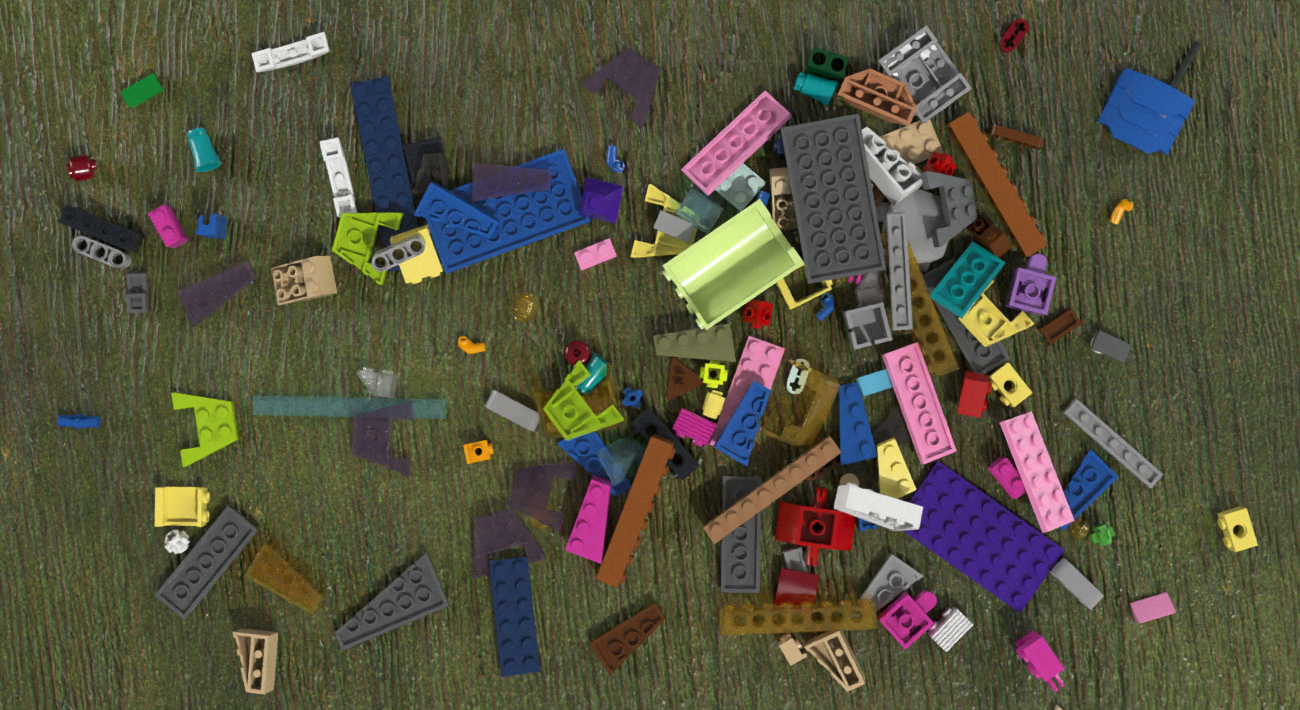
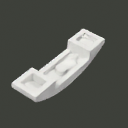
(291, 54)
(339, 176)

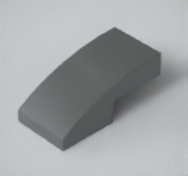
(138, 292)
(1110, 346)

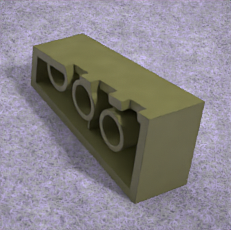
(698, 344)

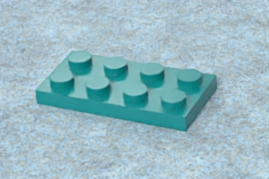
(967, 280)

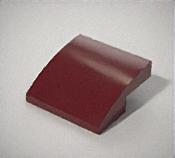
(796, 587)

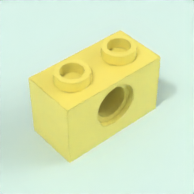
(1019, 389)
(1245, 537)

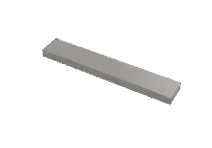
(899, 271)
(1112, 443)

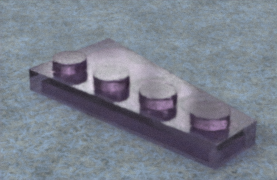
(503, 180)
(210, 294)

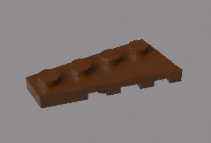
(621, 641)

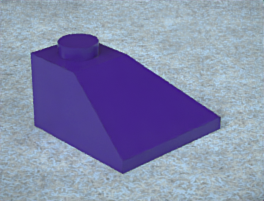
(600, 200)

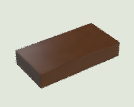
(1059, 326)

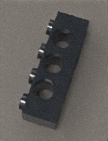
(101, 228)
(688, 462)

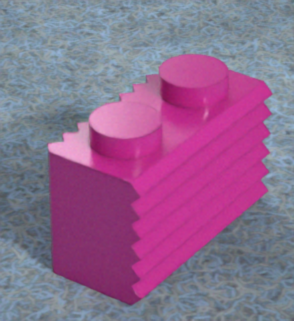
(168, 226)
(694, 426)
(1007, 477)

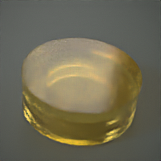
(1080, 530)

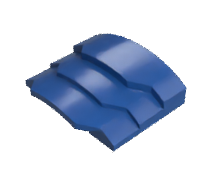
(1145, 112)

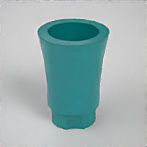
(816, 87)
(202, 150)
(597, 368)

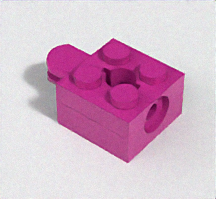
(907, 617)
(1040, 659)

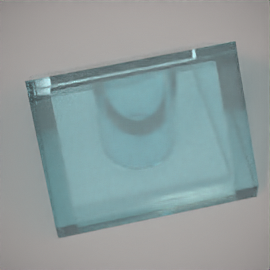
(700, 209)
(621, 459)

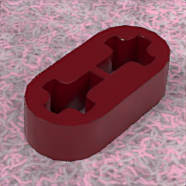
(1016, 38)

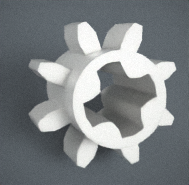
(176, 541)

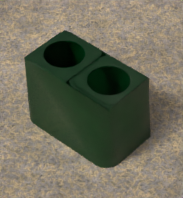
(820, 70)

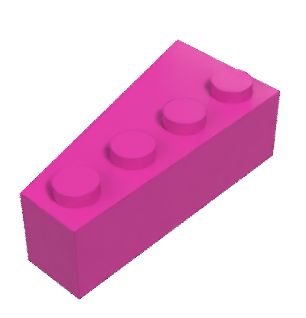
(591, 524)

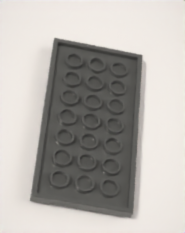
(833, 198)

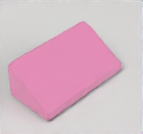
(1152, 607)

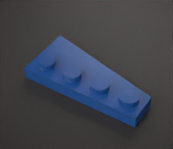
(448, 208)
(854, 429)
(740, 431)
(584, 450)
(1087, 484)

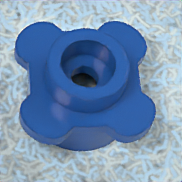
(627, 400)

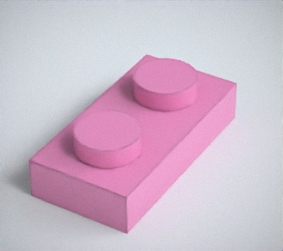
(595, 254)

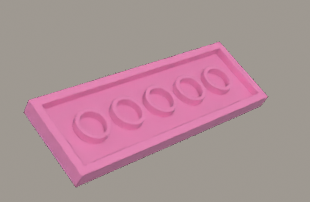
(736, 143)
(757, 363)
(919, 403)
(1037, 472)

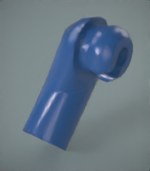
(612, 161)
(827, 306)

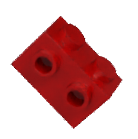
(973, 394)

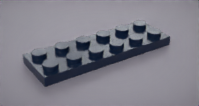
(514, 616)

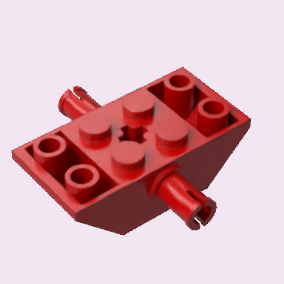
(796, 523)

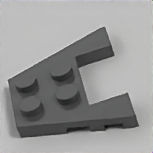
(956, 202)

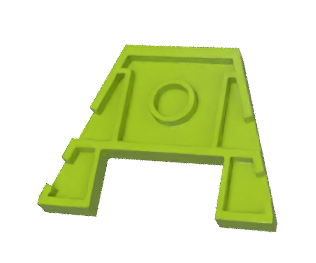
(357, 237)
(571, 412)
(214, 423)

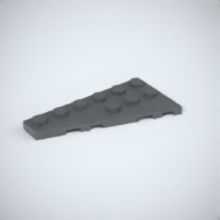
(403, 601)

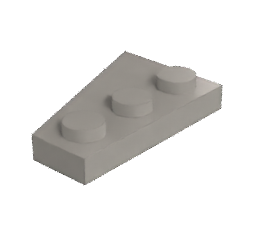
(890, 581)

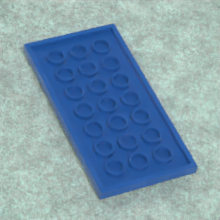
(522, 217)

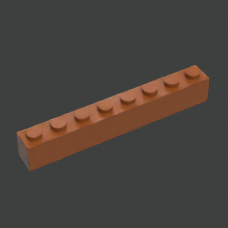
(996, 185)
(635, 511)

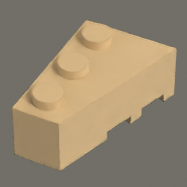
(837, 657)
(258, 658)

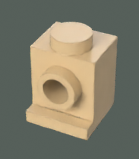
(791, 649)

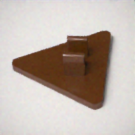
(681, 379)

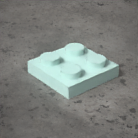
(740, 187)

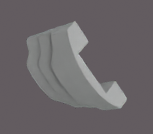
(926, 72)
(923, 214)

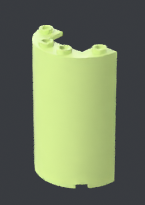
(732, 265)

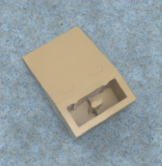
(781, 199)
(304, 280)

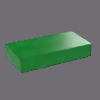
(142, 91)

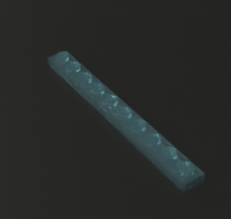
(342, 406)

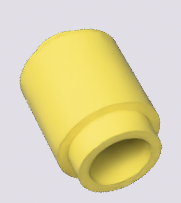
(713, 404)

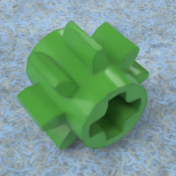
(1102, 534)

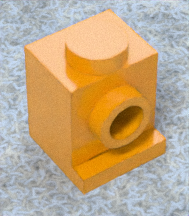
(471, 456)

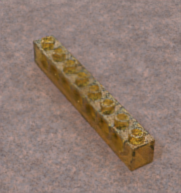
(947, 362)
(729, 626)

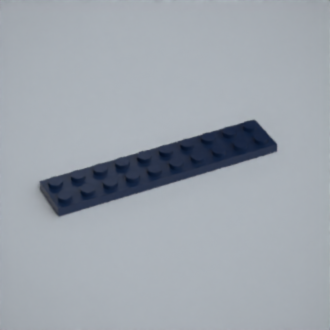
(384, 154)

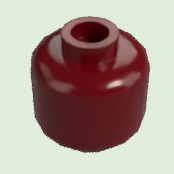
(81, 168)
(581, 346)

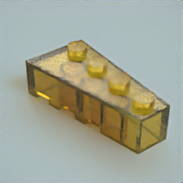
(279, 576)

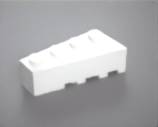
(889, 170)
(878, 508)

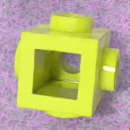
(721, 373)

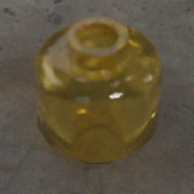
(525, 307)

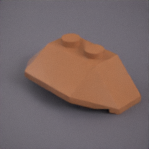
(879, 96)

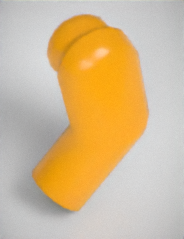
(1119, 210)
(469, 347)

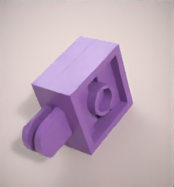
(1031, 288)

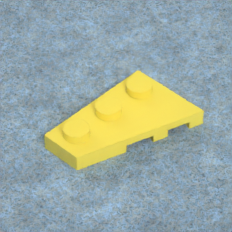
(892, 471)

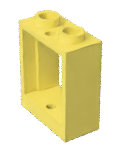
(788, 299)

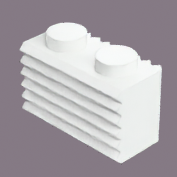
(949, 628)

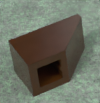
(989, 236)

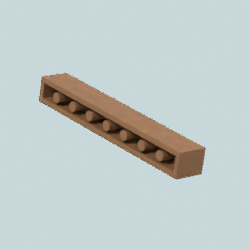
(771, 489)

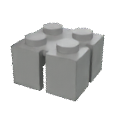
(867, 325)

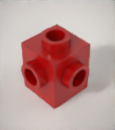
(940, 164)
(757, 313)

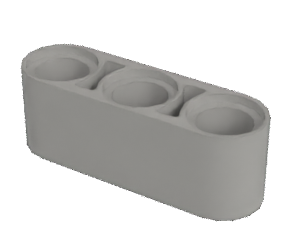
(93, 248)
(392, 260)
(513, 410)
(1076, 583)

